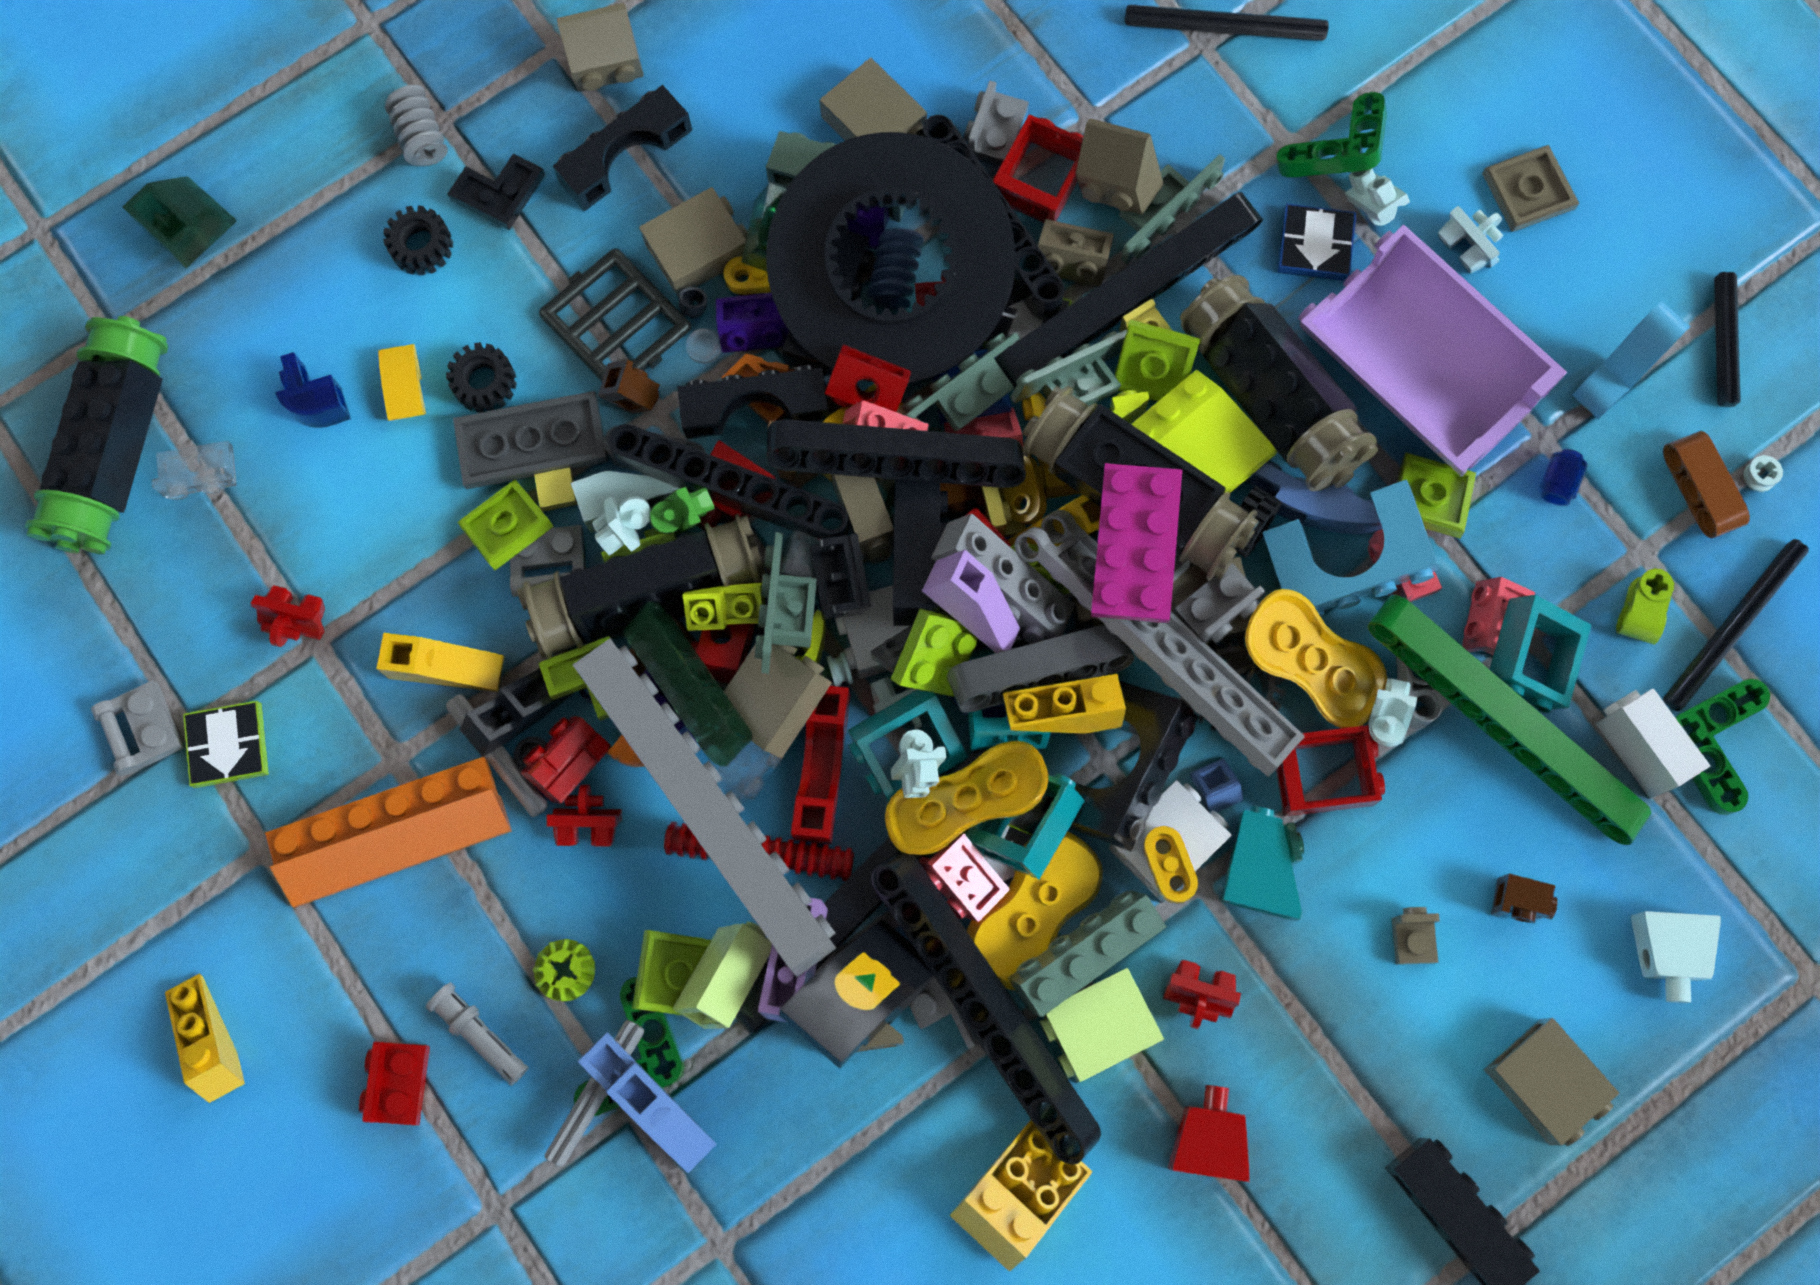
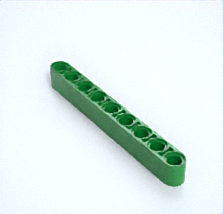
(1509, 720)

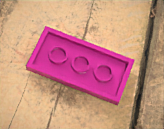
(1136, 543)

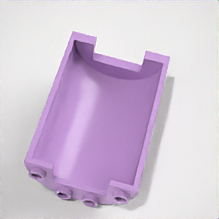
(1432, 350)

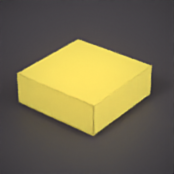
(555, 489)

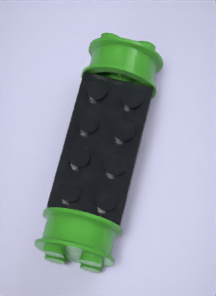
(99, 436)

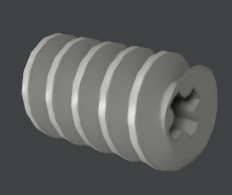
(415, 126)

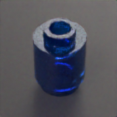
(1563, 477)

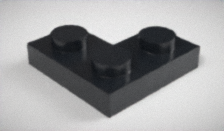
(498, 199)

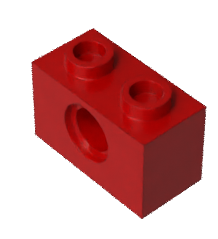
(856, 365)
(725, 658)

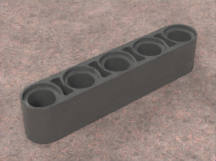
(1058, 660)

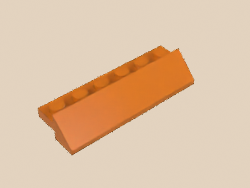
(387, 832)

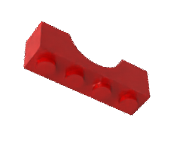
(821, 768)

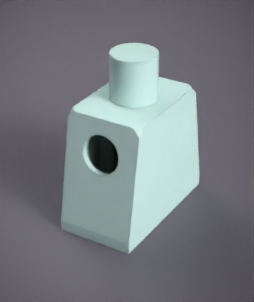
(1676, 949)

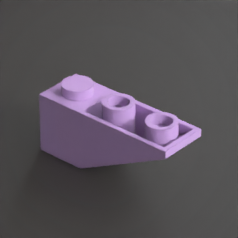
(973, 599)

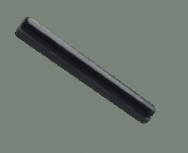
(1727, 339)

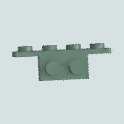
(1172, 199)
(1082, 371)
(971, 389)
(789, 607)

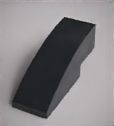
(510, 713)

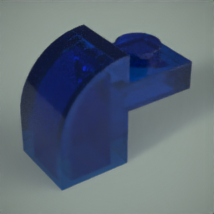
(312, 402)

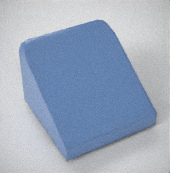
(1217, 786)

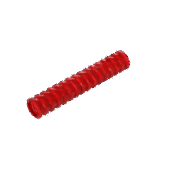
(795, 856)

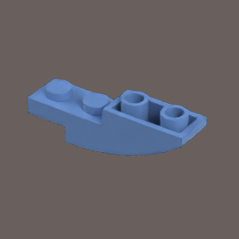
(1326, 510)
(647, 1102)

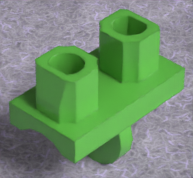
(680, 511)

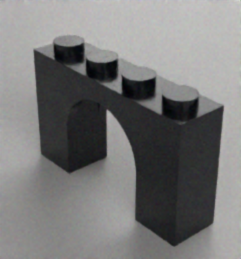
(1120, 811)

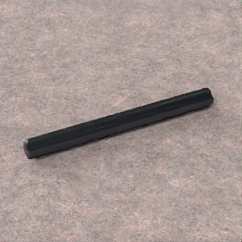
(1226, 22)
(1735, 625)

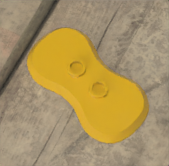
(1295, 644)
(995, 785)
(1036, 909)

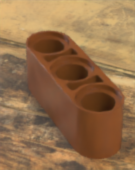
(1706, 484)

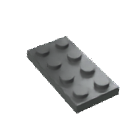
(530, 439)

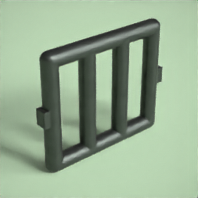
(635, 280)

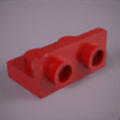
(394, 1083)

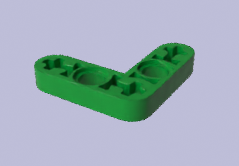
(1305, 157)
(1704, 730)
(648, 1063)

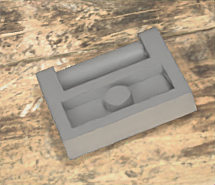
(553, 549)
(149, 723)

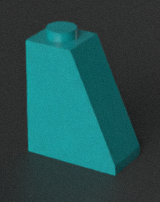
(1261, 867)

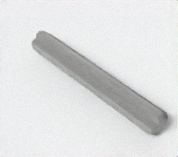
(503, 765)
(588, 1104)

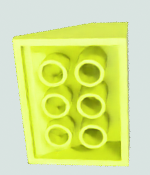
(1207, 431)

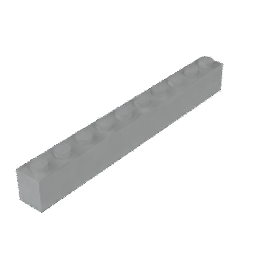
(705, 808)

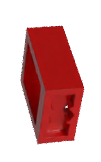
(1025, 197)
(1370, 780)

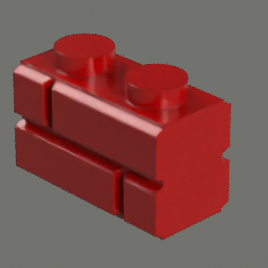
(565, 758)

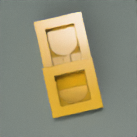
(401, 382)

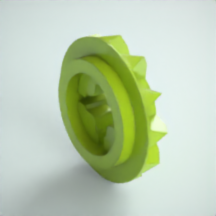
(581, 964)

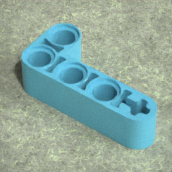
(1631, 360)

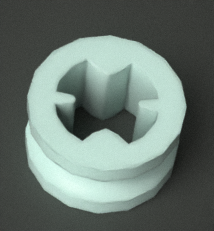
(1758, 484)
(840, 669)

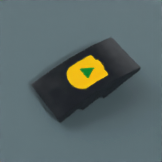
(858, 993)

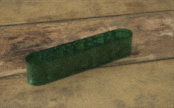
(688, 684)

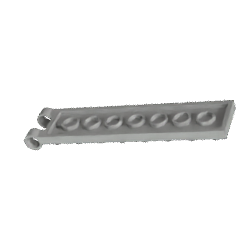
(1170, 651)

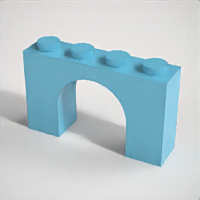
(1404, 557)

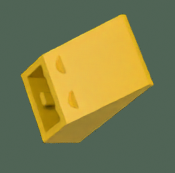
(1019, 1197)

